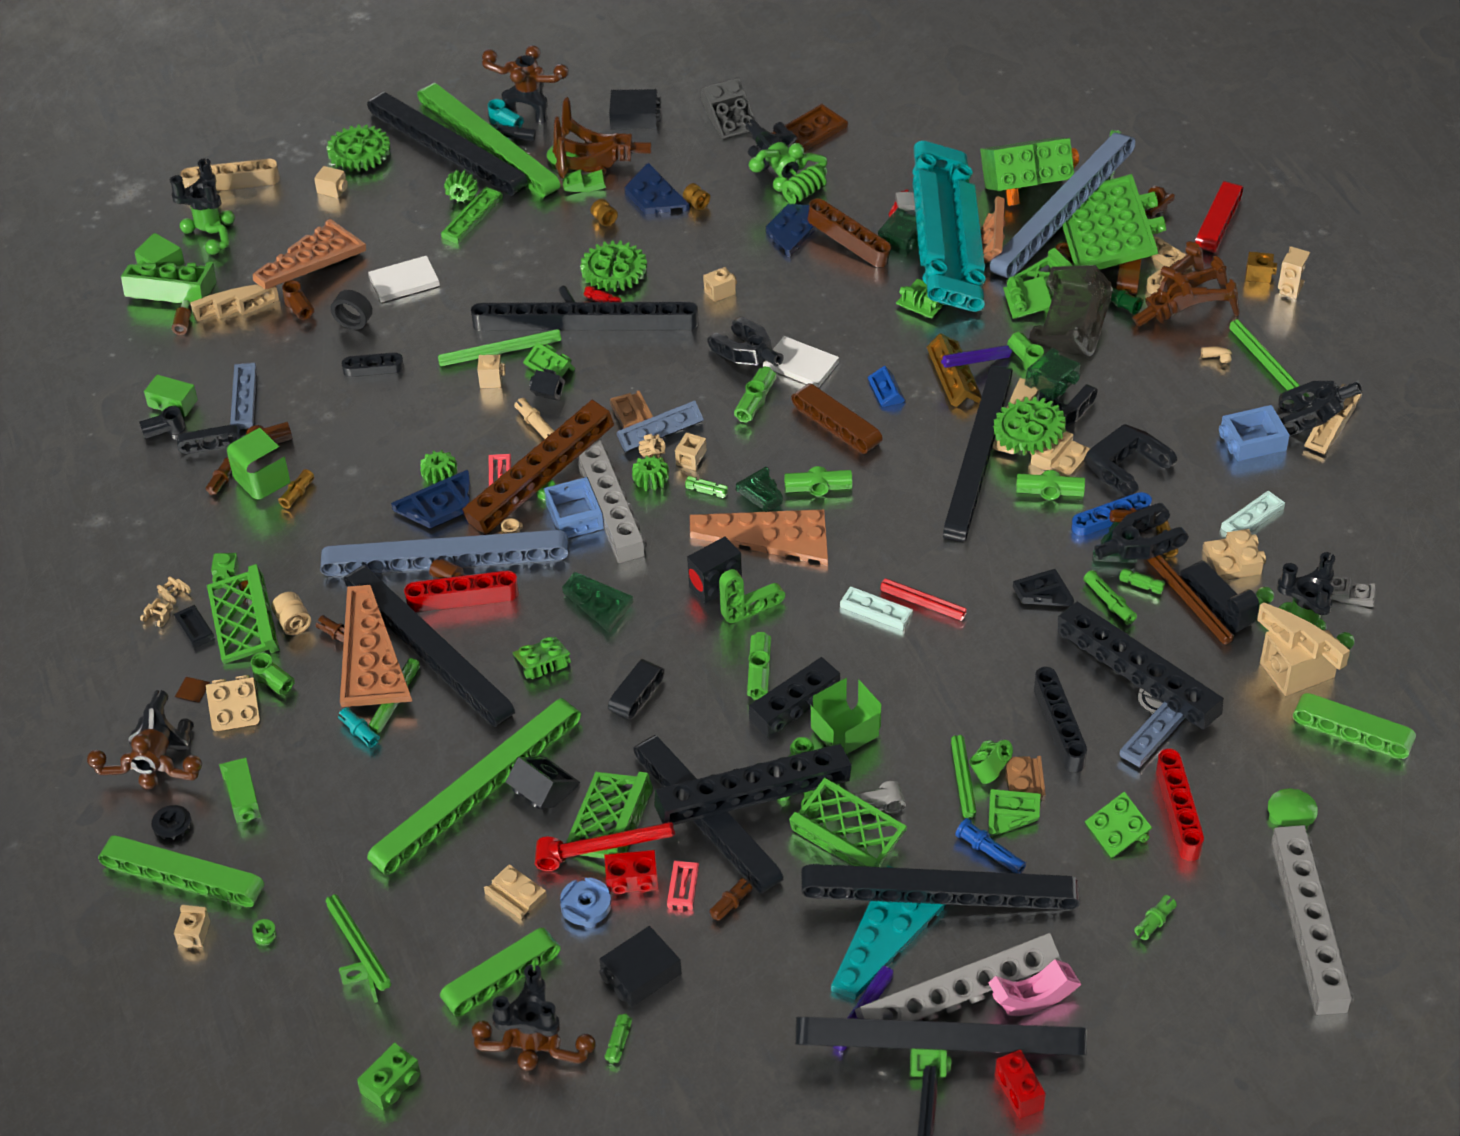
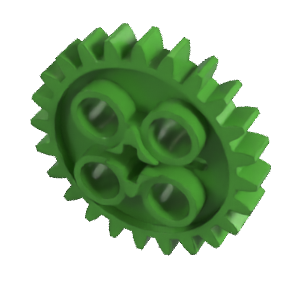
(358, 147)
(600, 262)
(1029, 425)

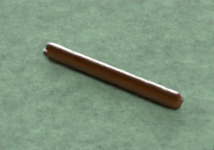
(1192, 599)

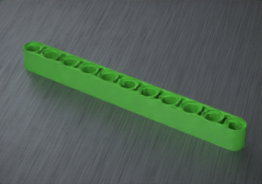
(487, 137)
(472, 787)

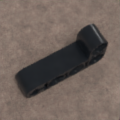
(1233, 609)

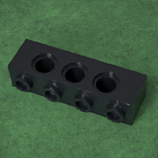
(792, 697)

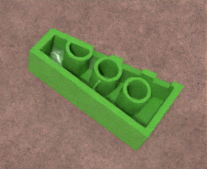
(169, 282)

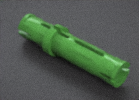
(1115, 603)

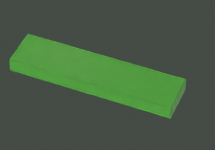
(472, 215)

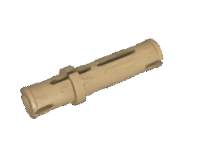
(533, 417)

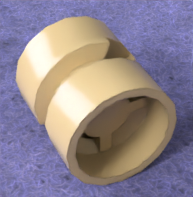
(291, 613)

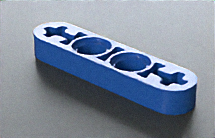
(1137, 501)

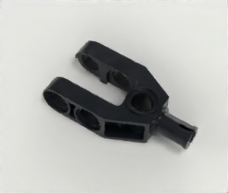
(753, 351)
(1325, 403)
(1077, 405)
(1129, 543)

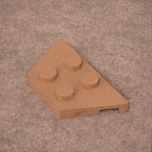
(992, 231)

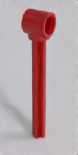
(552, 852)

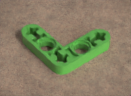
(765, 597)

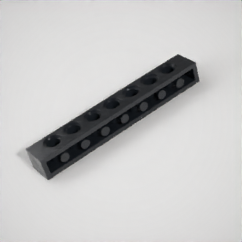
(1140, 665)
(751, 785)

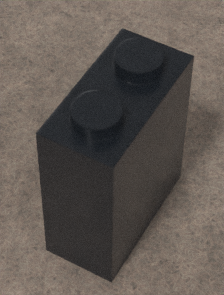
(634, 109)
(640, 966)

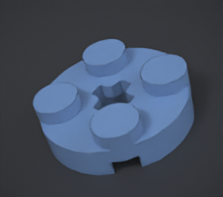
(588, 914)

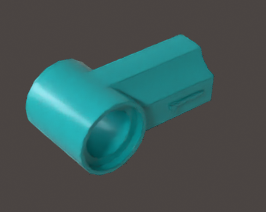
(499, 114)

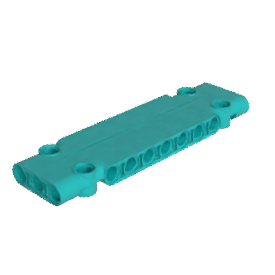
(948, 226)

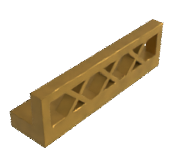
(956, 380)

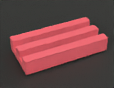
(499, 457)
(680, 902)

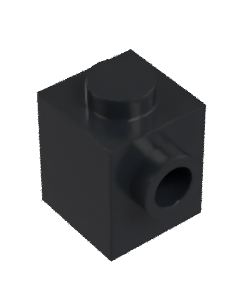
(547, 384)

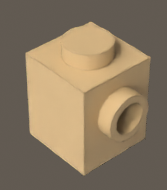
(330, 182)
(720, 284)
(490, 371)

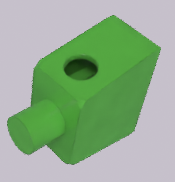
(159, 252)

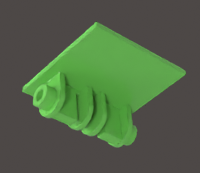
(1026, 296)
(917, 300)
(539, 654)
(1119, 825)

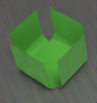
(249, 449)
(839, 724)

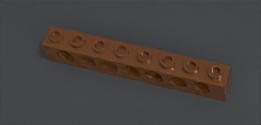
(538, 467)

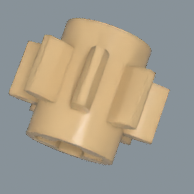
(652, 446)

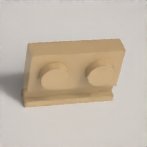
(515, 891)

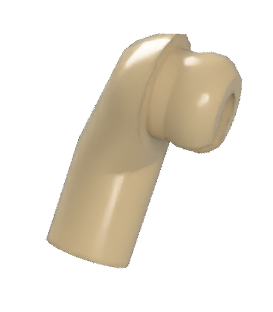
(1215, 351)

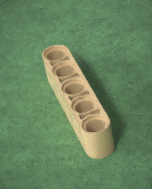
(237, 174)

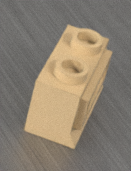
(1291, 270)

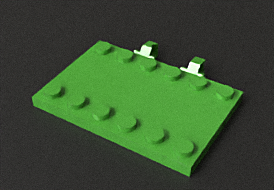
(1113, 225)

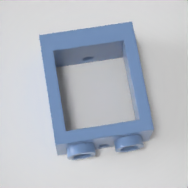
(1275, 441)
(578, 523)

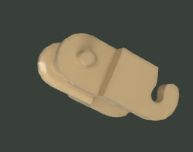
(178, 584)
(152, 608)

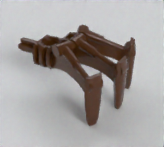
(597, 152)
(1180, 290)

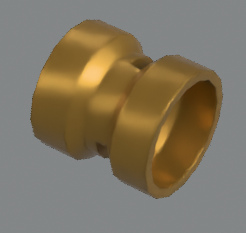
(696, 196)
(604, 212)

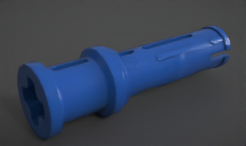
(981, 841)

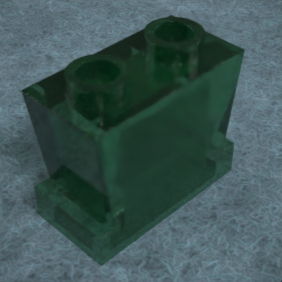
(900, 232)
(1052, 374)

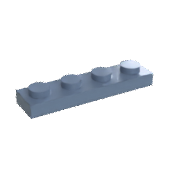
(243, 395)
(662, 424)
(1151, 735)

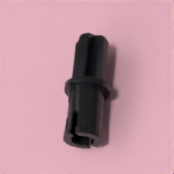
(517, 132)

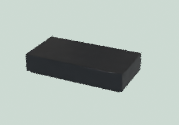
(194, 626)

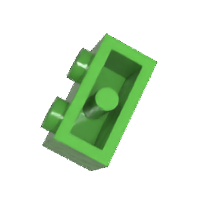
(170, 392)
(389, 1076)

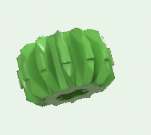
(461, 186)
(438, 466)
(650, 473)

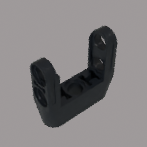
(1119, 445)

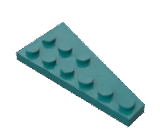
(879, 938)

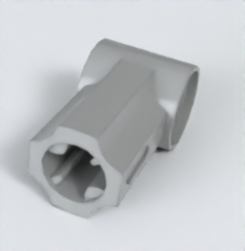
(886, 797)

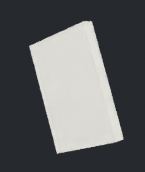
(403, 278)
(803, 362)

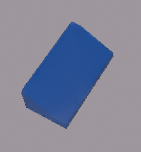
(886, 387)

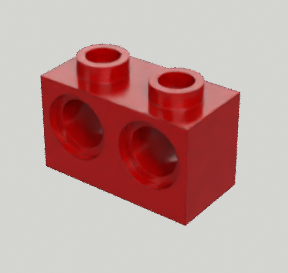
(630, 871)
(1020, 1084)

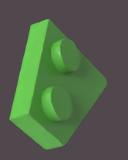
(1011, 810)

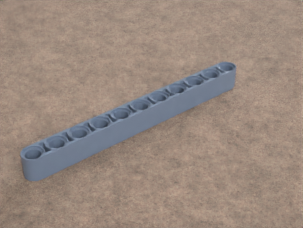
(1062, 205)
(462, 551)

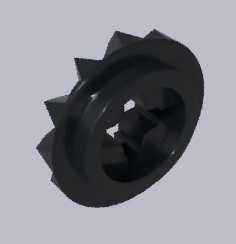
(167, 815)

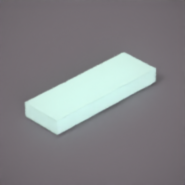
(1254, 513)
(876, 608)

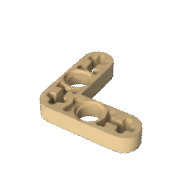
(1164, 248)

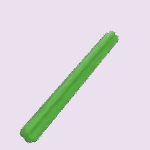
(499, 347)
(1264, 356)
(358, 942)

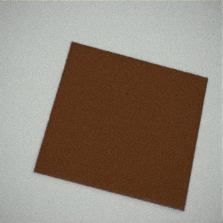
(192, 689)

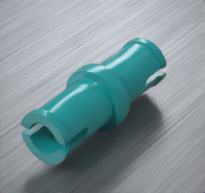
(358, 727)

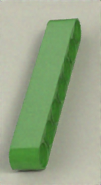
(181, 871)

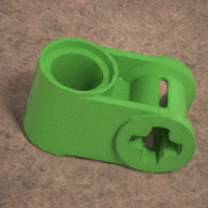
(991, 759)

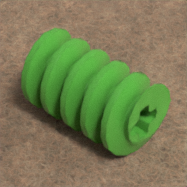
(803, 184)

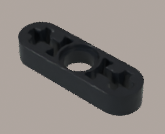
(365, 370)
(193, 436)

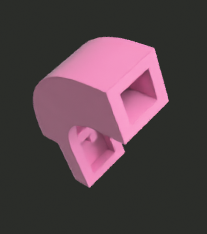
(1037, 992)

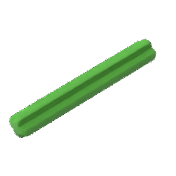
(385, 710)
(963, 776)

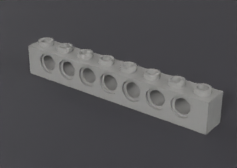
(616, 512)
(1291, 867)
(1041, 948)

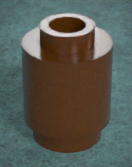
(445, 569)

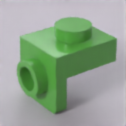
(921, 1057)

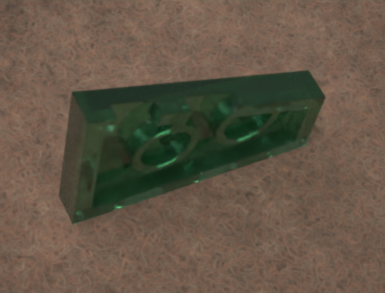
(598, 600)

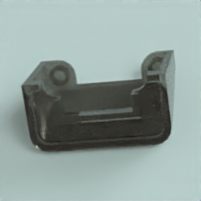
(1075, 310)

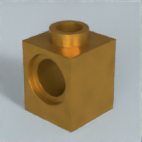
(1260, 267)

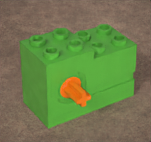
(1027, 165)

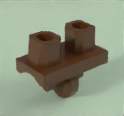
(1163, 200)

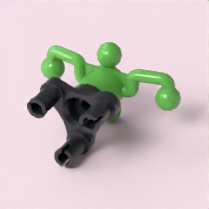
(779, 152)
(204, 207)
(1309, 593)

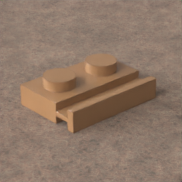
(630, 409)
(1025, 775)

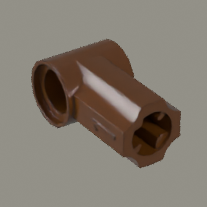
(297, 300)
(278, 433)

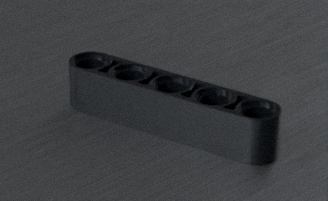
(1060, 719)

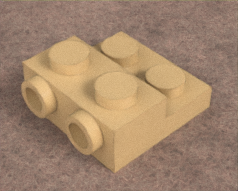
(1063, 458)
(1235, 555)

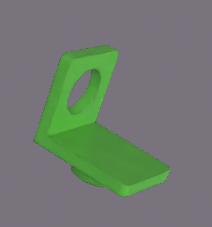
(361, 976)

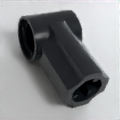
(169, 421)

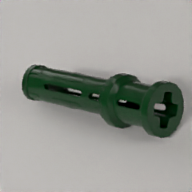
(1123, 299)

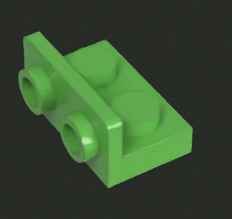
(545, 357)

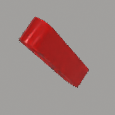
(1219, 216)
(461, 591)
(1179, 805)

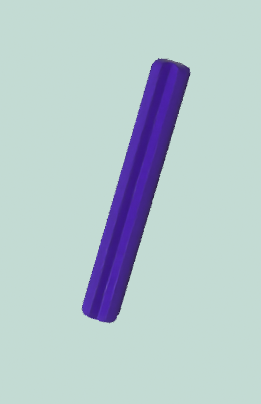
(976, 356)
(872, 992)

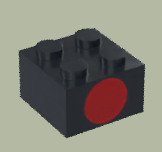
(709, 564)

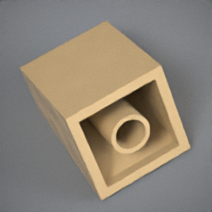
(1294, 667)

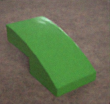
(578, 182)

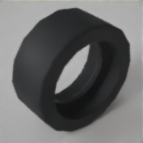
(358, 302)

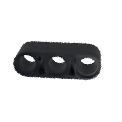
(636, 689)

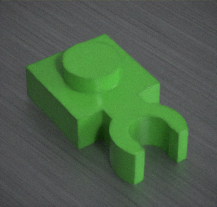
(223, 566)

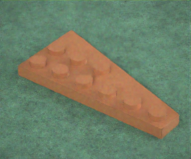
(312, 252)
(774, 532)
(369, 661)

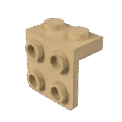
(233, 703)

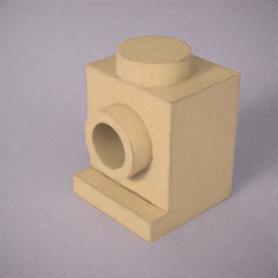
(690, 451)
(192, 926)

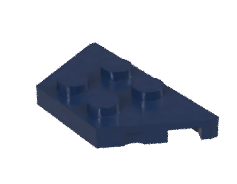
(653, 192)
(790, 227)
(436, 502)

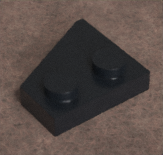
(1043, 589)

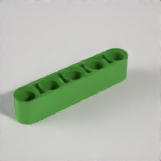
(1354, 725)
(499, 972)

